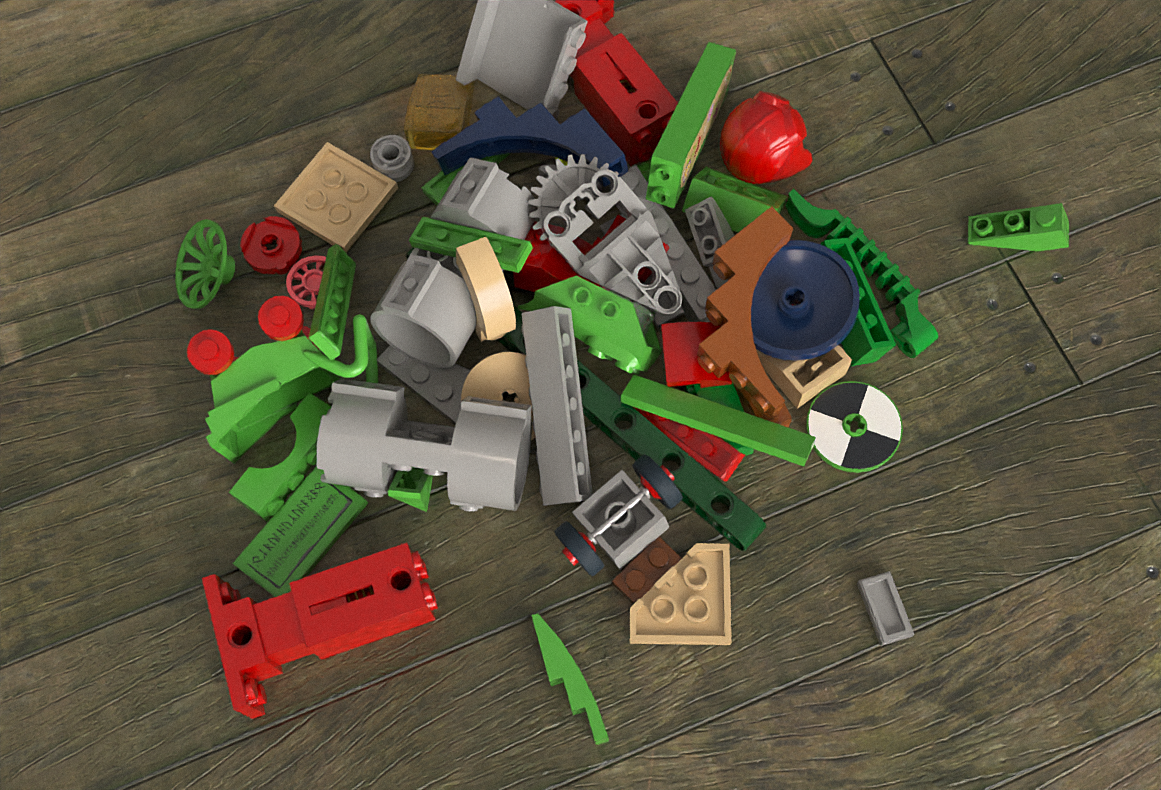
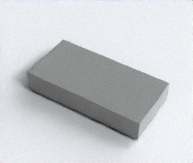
(885, 608)

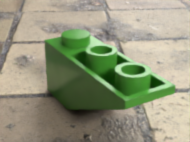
(1021, 229)

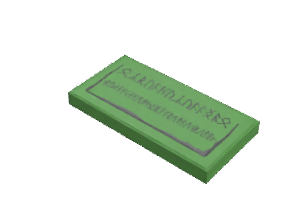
(300, 533)

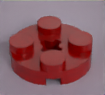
(276, 260)

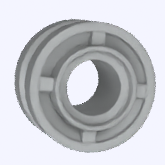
(390, 147)

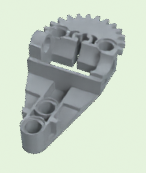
(621, 253)

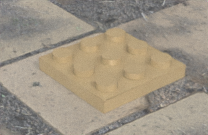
(336, 197)

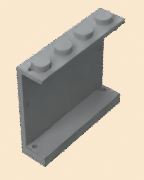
(523, 50)

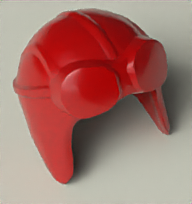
(764, 140)

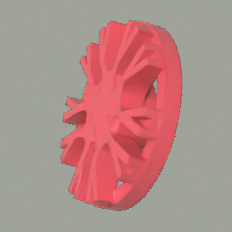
(310, 280)

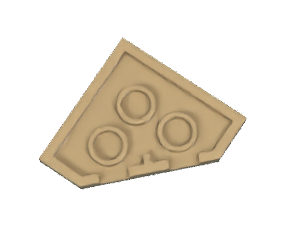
(687, 602)

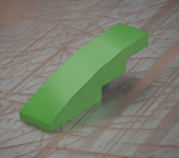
(563, 669)

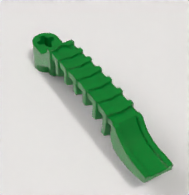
(914, 330)

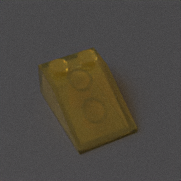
(437, 110)

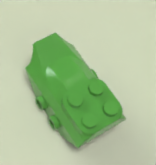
(602, 322)

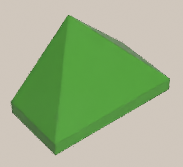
(412, 487)

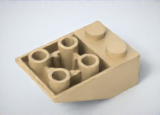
(806, 378)

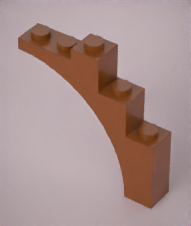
(732, 345)

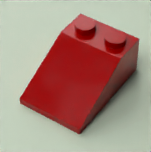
(544, 263)

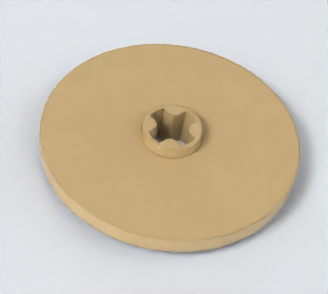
(499, 374)

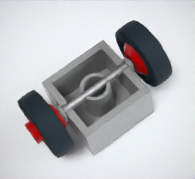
(620, 517)

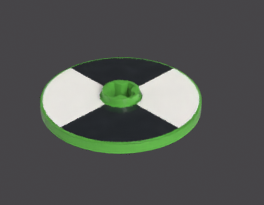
(876, 417)

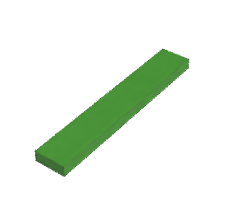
(333, 302)
(718, 420)

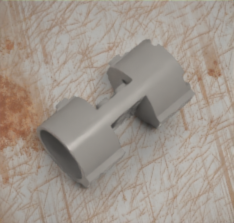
(428, 304)
(370, 439)

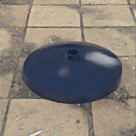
(824, 300)

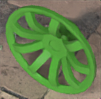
(212, 266)

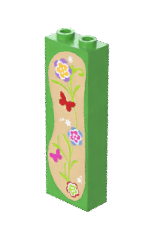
(690, 125)

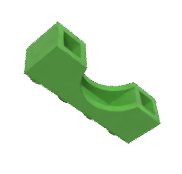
(267, 488)

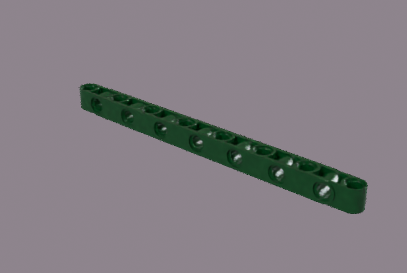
(697, 486)

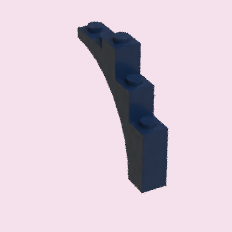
(532, 132)

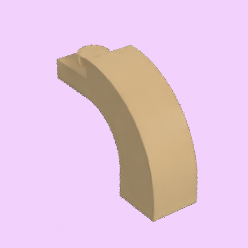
(487, 289)

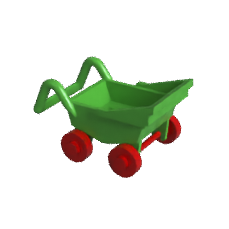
(270, 377)

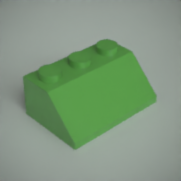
(737, 199)

